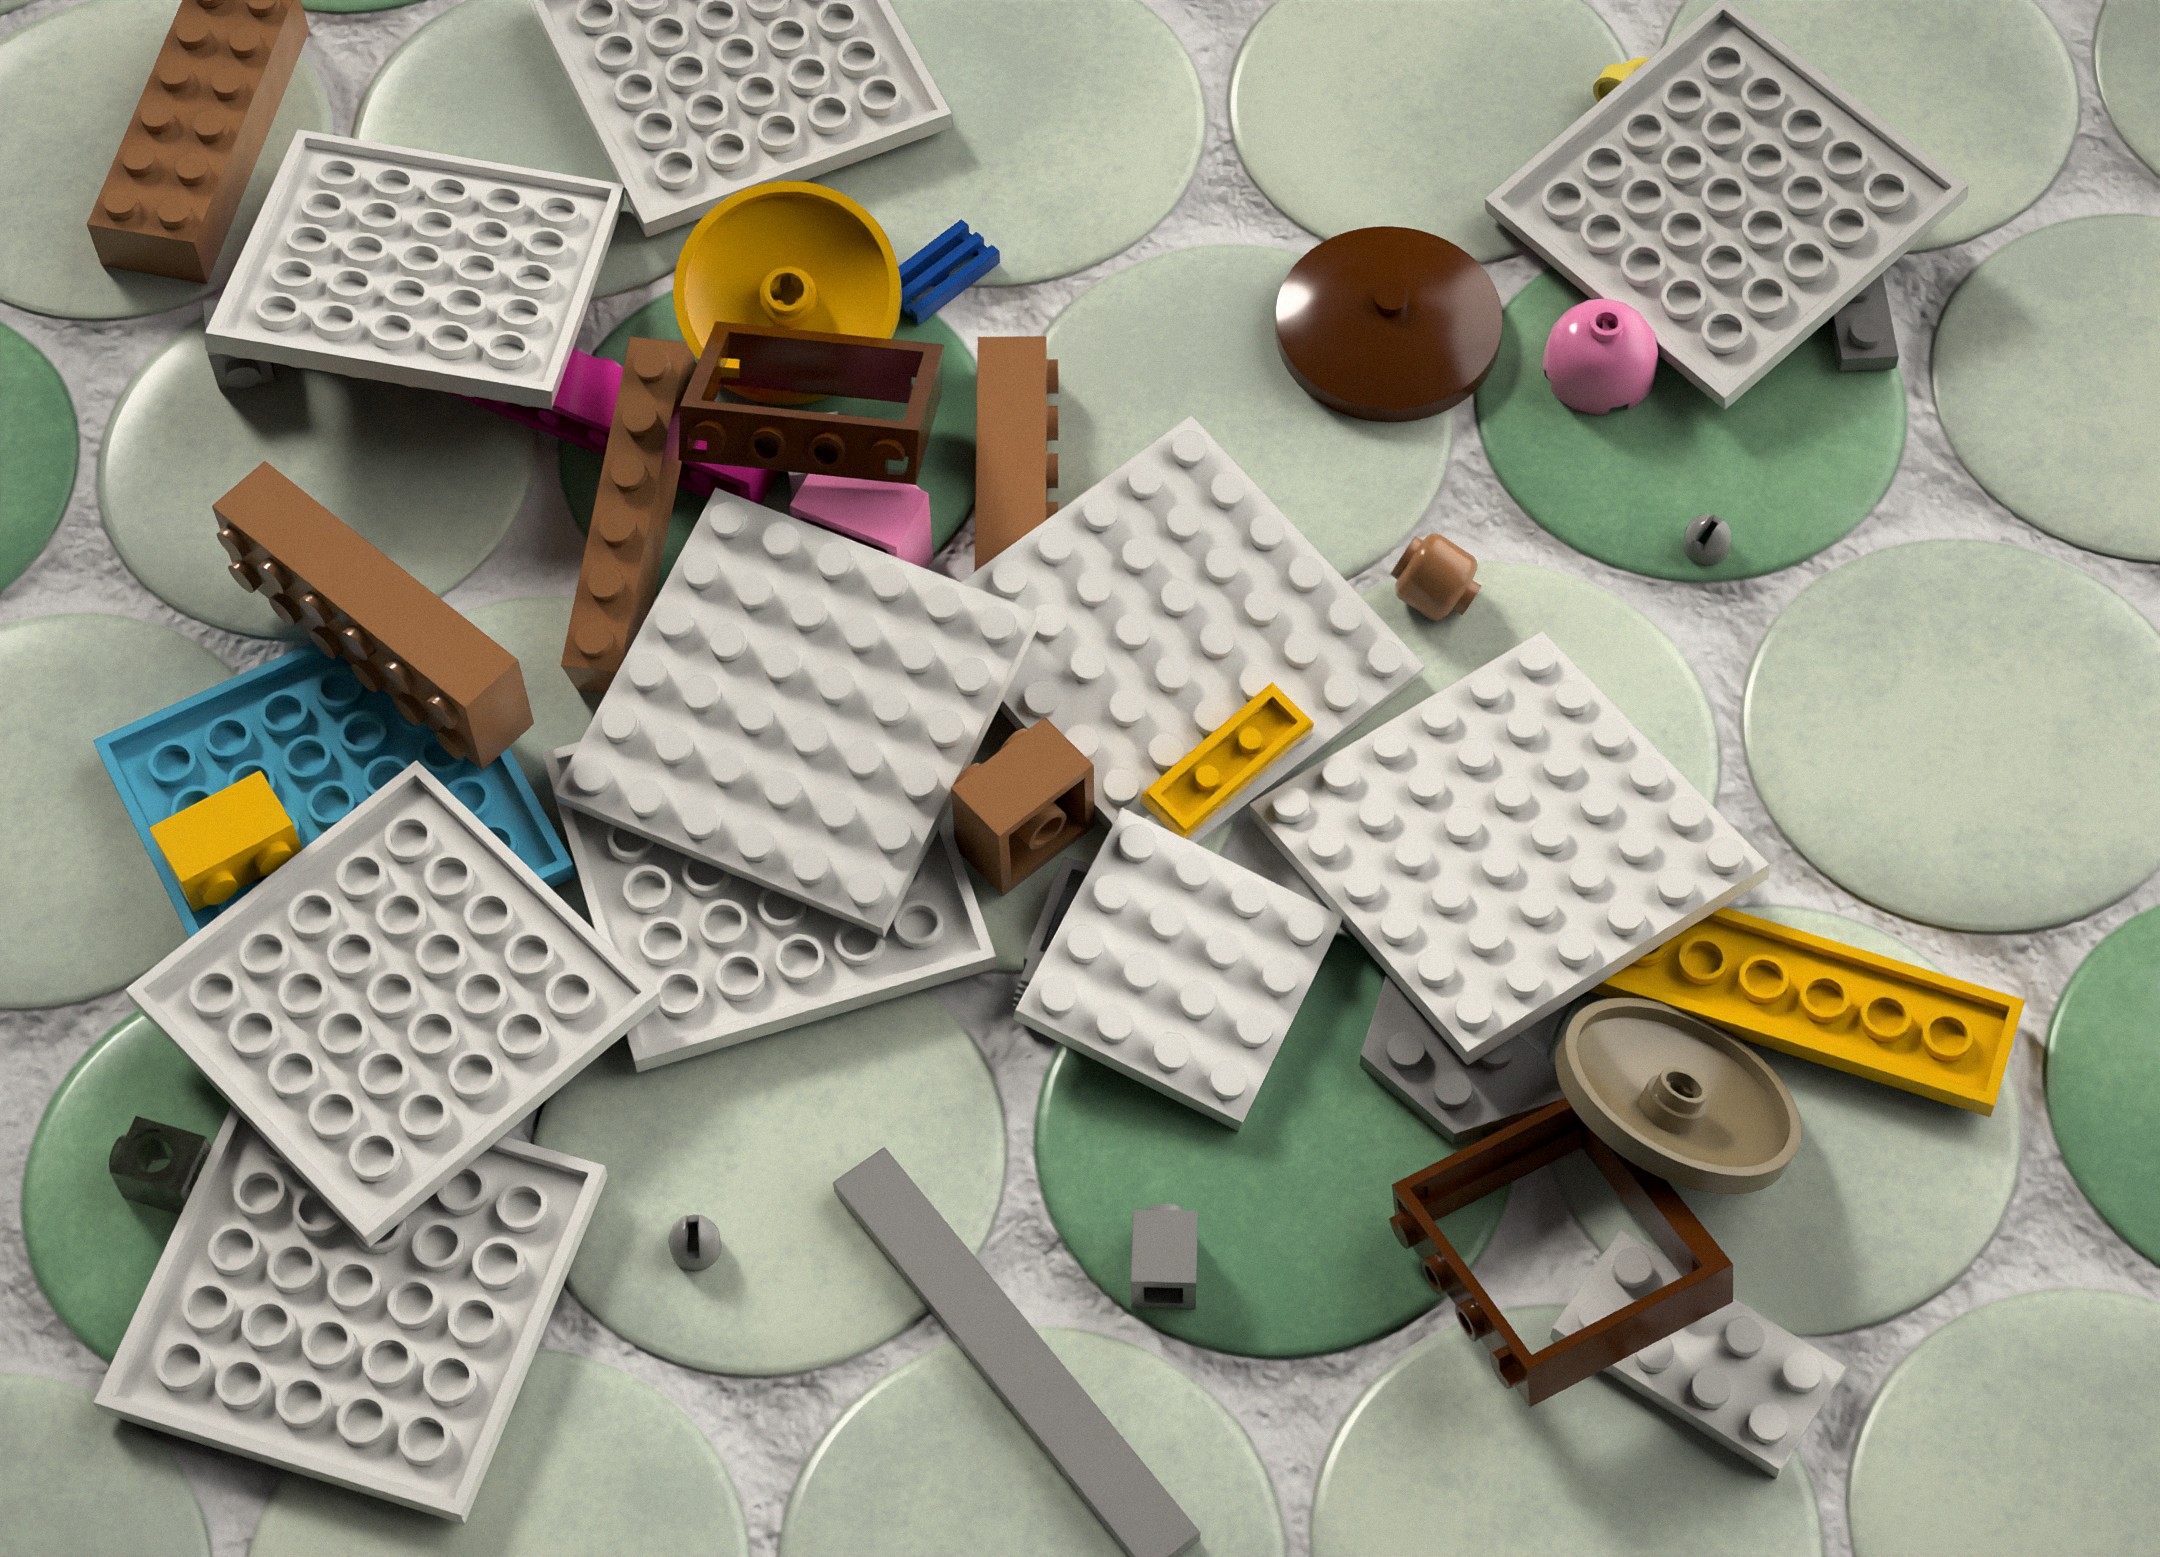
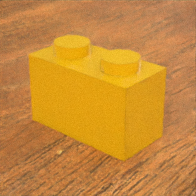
(226, 841)

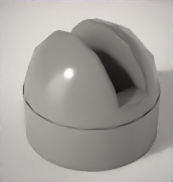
(1717, 545)
(708, 1239)

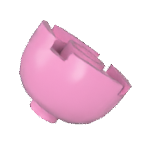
(1601, 357)

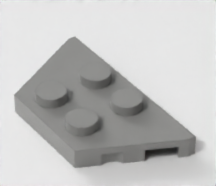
(1439, 1086)

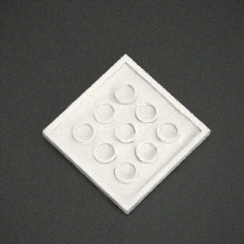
(1178, 969)

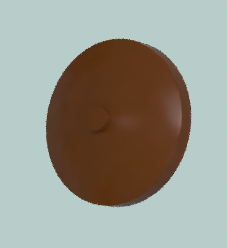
(1388, 324)

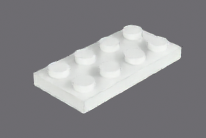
(1723, 1374)

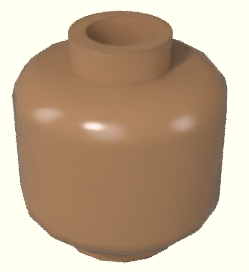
(1436, 577)

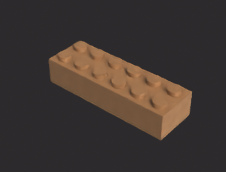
(196, 136)
(373, 616)

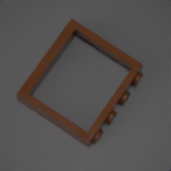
(806, 439)
(1511, 1155)

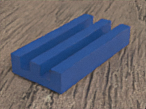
(933, 265)

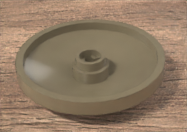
(1678, 1096)

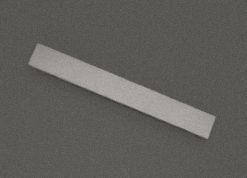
(1015, 1360)

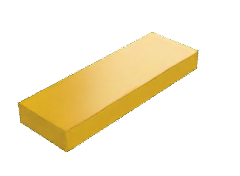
(1227, 762)

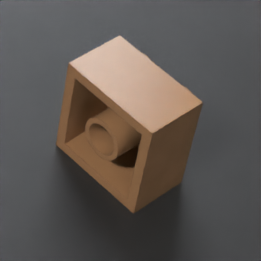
(1023, 805)

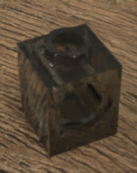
(153, 1141)

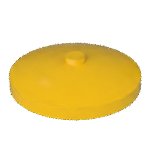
(787, 261)

